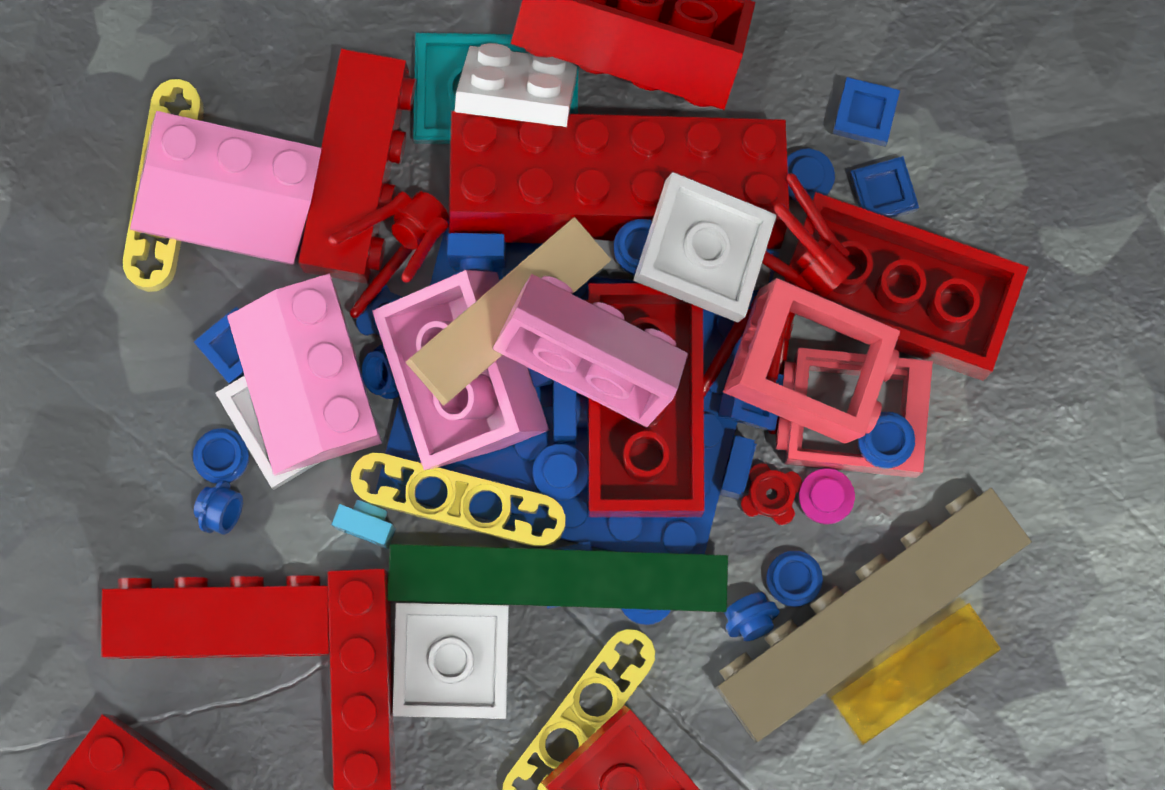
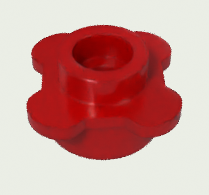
(757, 501)

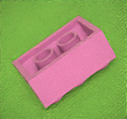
(225, 188)
(592, 350)
(303, 375)
(490, 411)

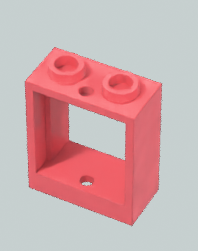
(759, 342)
(914, 408)

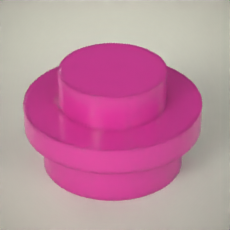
(826, 496)

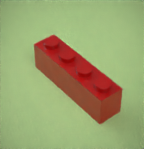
(356, 164)
(215, 620)
(361, 680)

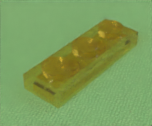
(915, 674)

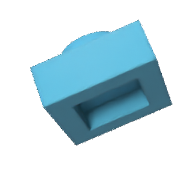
(365, 523)

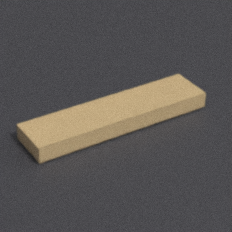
(466, 344)

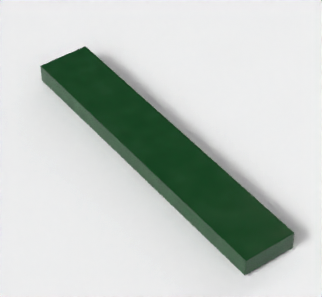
(558, 578)

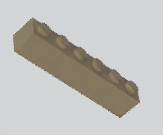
(872, 614)

